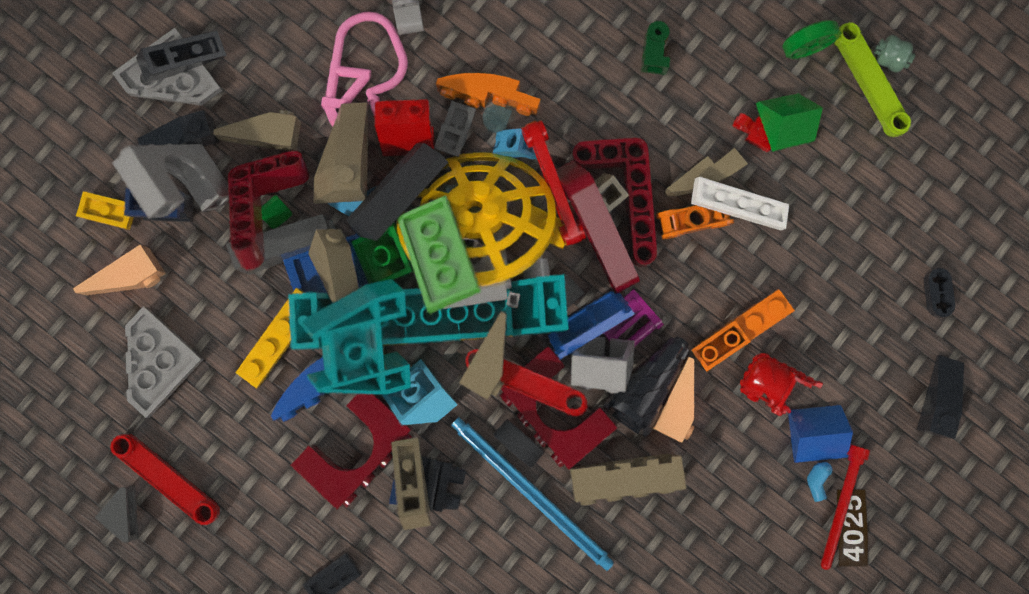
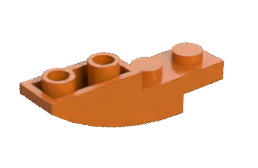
(479, 87)
(742, 329)

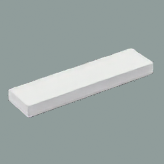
(739, 203)

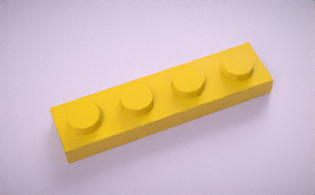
(268, 348)

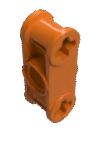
(678, 222)

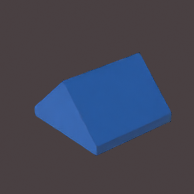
(819, 433)

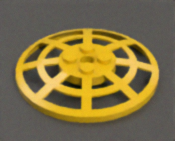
(493, 211)

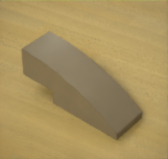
(718, 172)

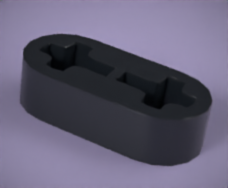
(939, 292)

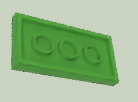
(438, 254)

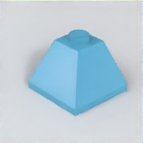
(423, 402)

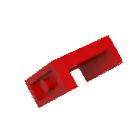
(402, 125)

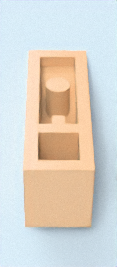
(131, 271)
(678, 411)

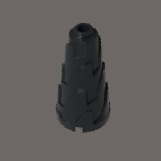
(649, 387)

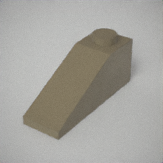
(267, 130)
(333, 263)
(487, 365)
(410, 484)

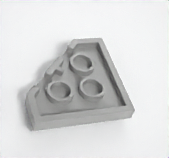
(188, 87)
(155, 361)

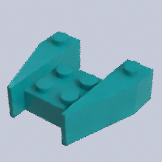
(354, 342)

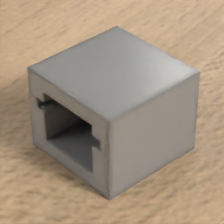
(513, 300)

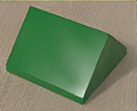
(789, 120)
(383, 257)

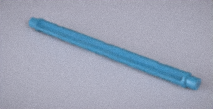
(536, 497)

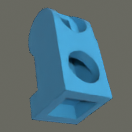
(512, 144)

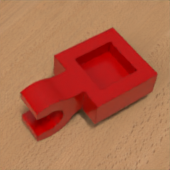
(755, 131)

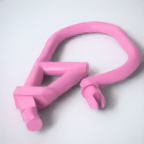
(333, 105)

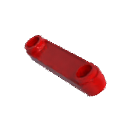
(535, 136)
(537, 387)
(165, 478)

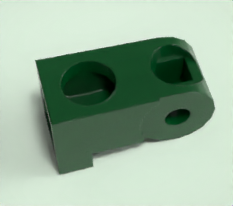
(653, 49)

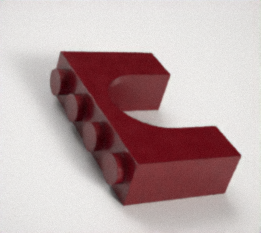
(569, 444)
(338, 483)

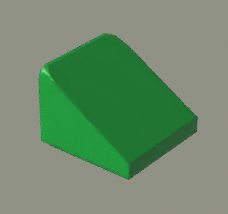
(275, 212)

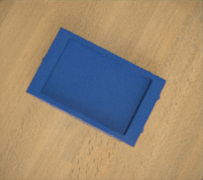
(305, 276)
(591, 323)

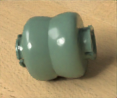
(894, 53)

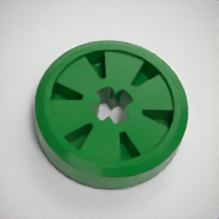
(811, 39)

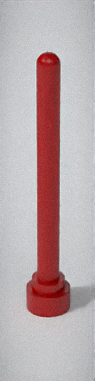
(856, 457)

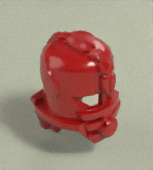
(773, 379)

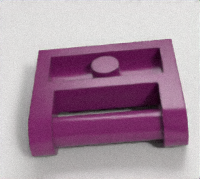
(639, 308)

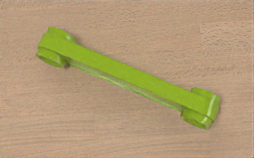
(872, 81)

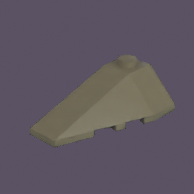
(344, 160)

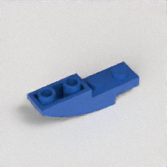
(298, 394)

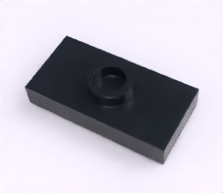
(334, 576)

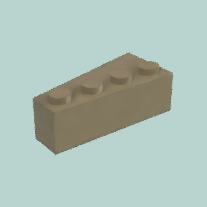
(627, 477)

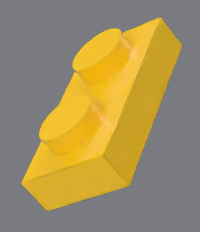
(103, 210)

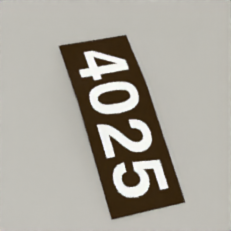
(854, 534)

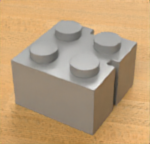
(596, 371)

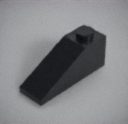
(179, 55)
(187, 129)
(943, 399)

